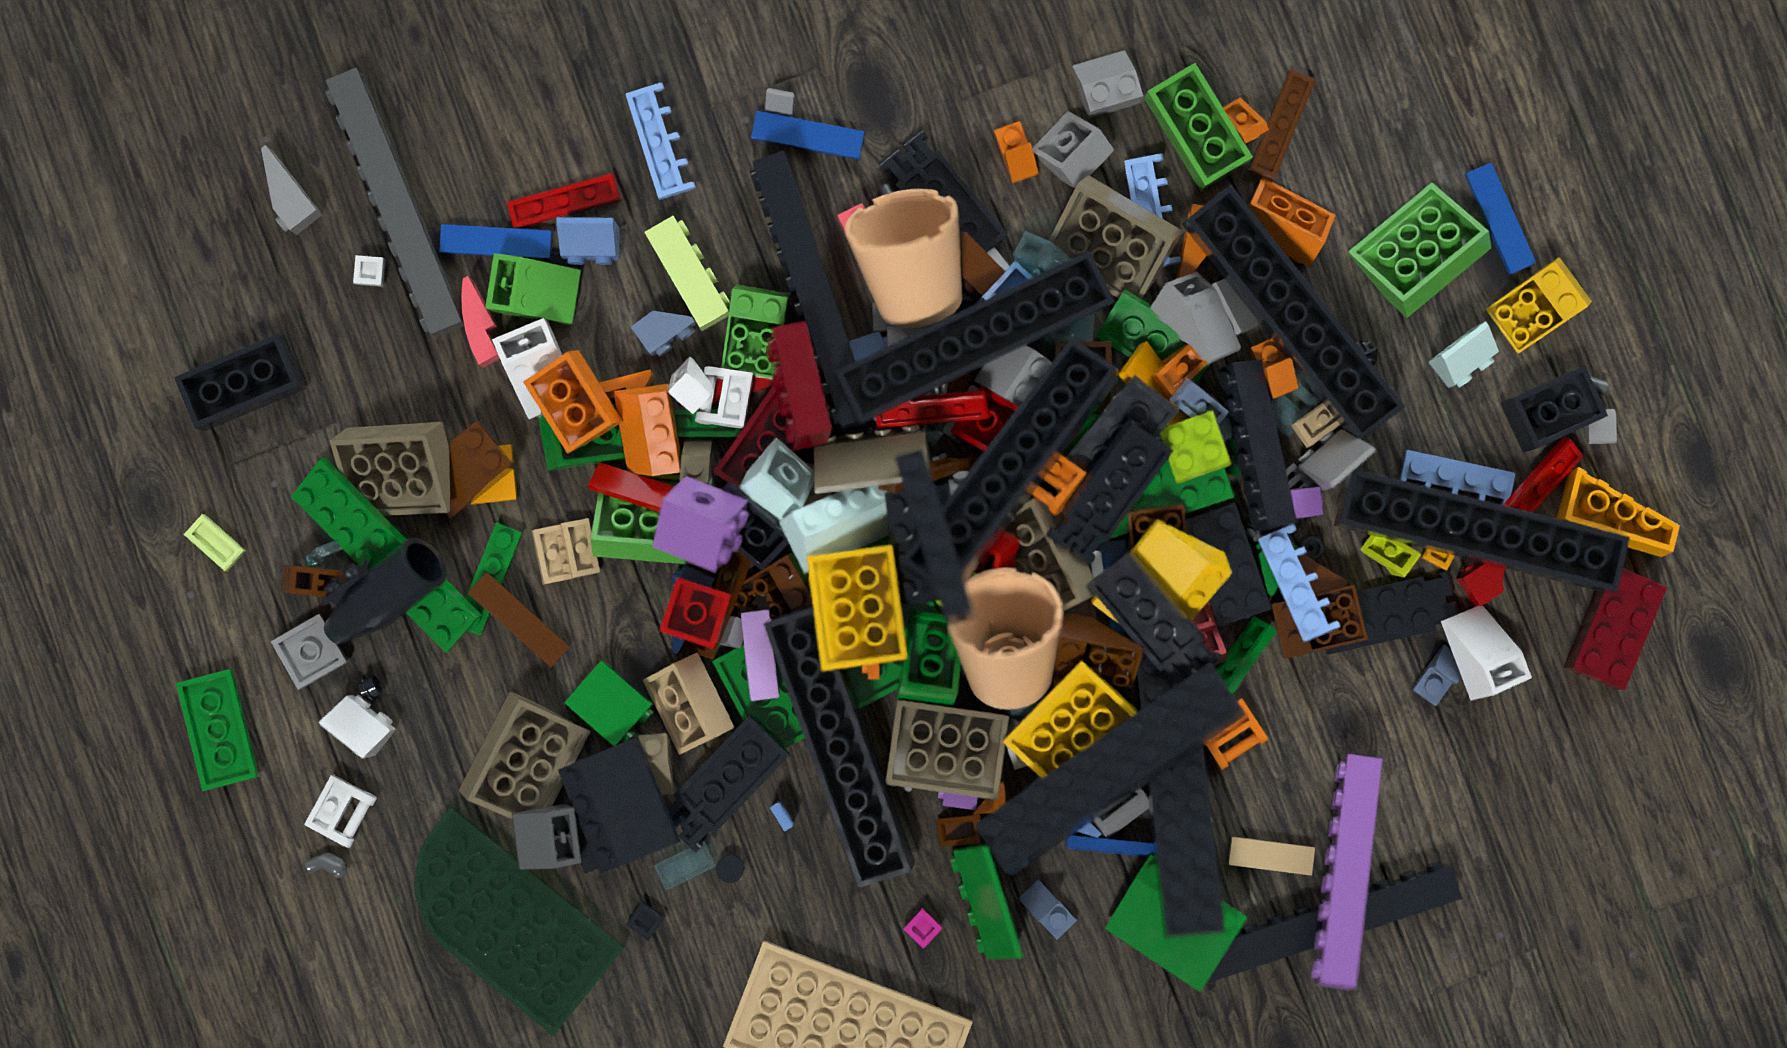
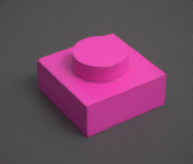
(922, 928)

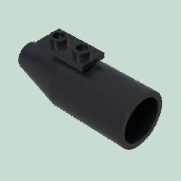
(381, 595)

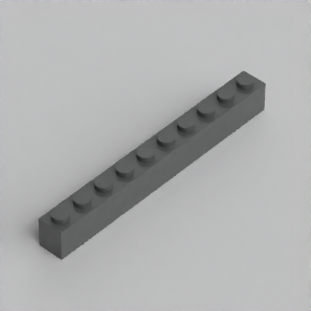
(395, 202)

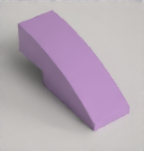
(759, 656)

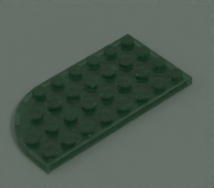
(508, 923)

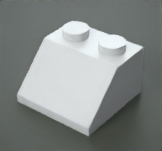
(358, 725)

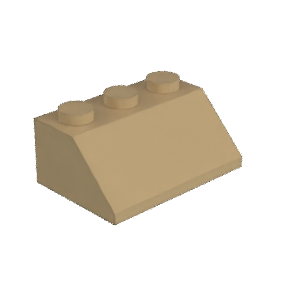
(688, 703)

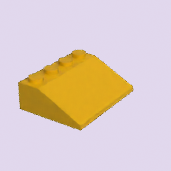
(1182, 565)
(856, 607)
(1068, 720)

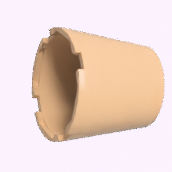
(909, 255)
(1012, 638)

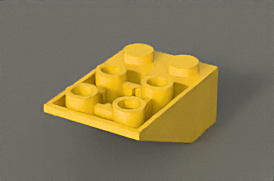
(1539, 305)

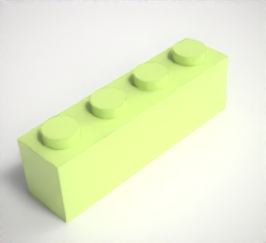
(687, 272)

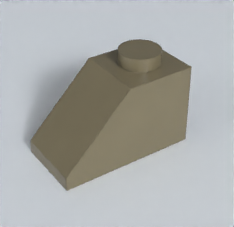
(697, 459)
(658, 753)

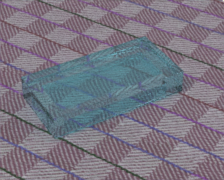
(684, 866)

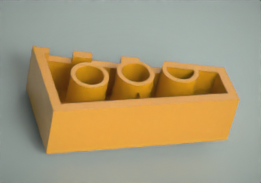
(1601, 507)

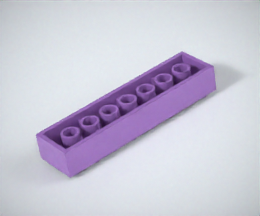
(1347, 873)

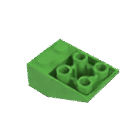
(532, 289)
(749, 324)

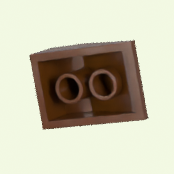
(474, 466)

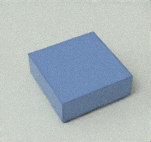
(782, 815)

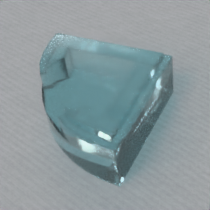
(322, 553)

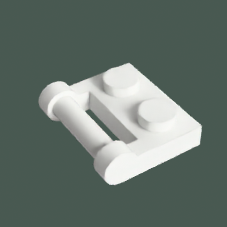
(733, 398)
(332, 806)

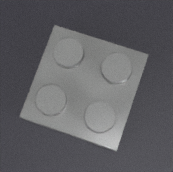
(308, 652)

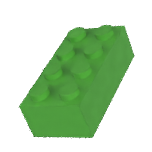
(1198, 127)

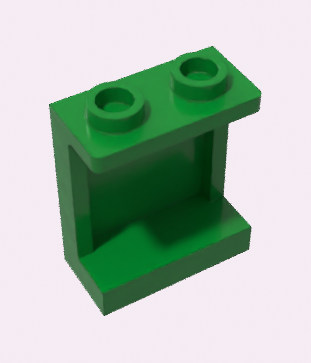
(609, 704)

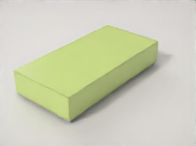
(214, 542)

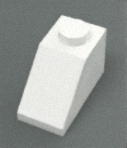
(691, 386)

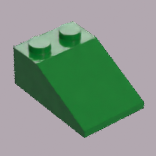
(602, 449)
(932, 662)

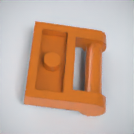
(1064, 477)
(1258, 736)

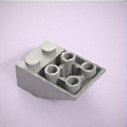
(1197, 316)

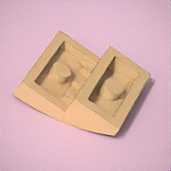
(565, 551)

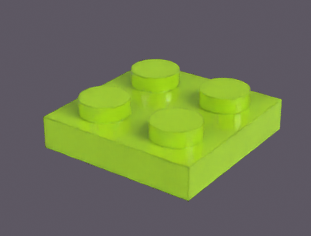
(1195, 447)

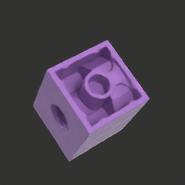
(700, 523)

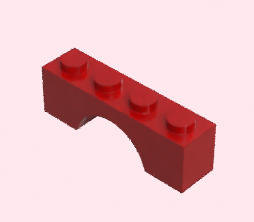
(1481, 582)

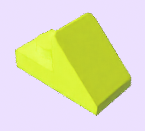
(1392, 554)

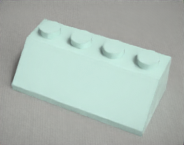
(837, 523)

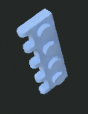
(657, 142)
(1144, 188)
(1457, 475)
(1295, 584)

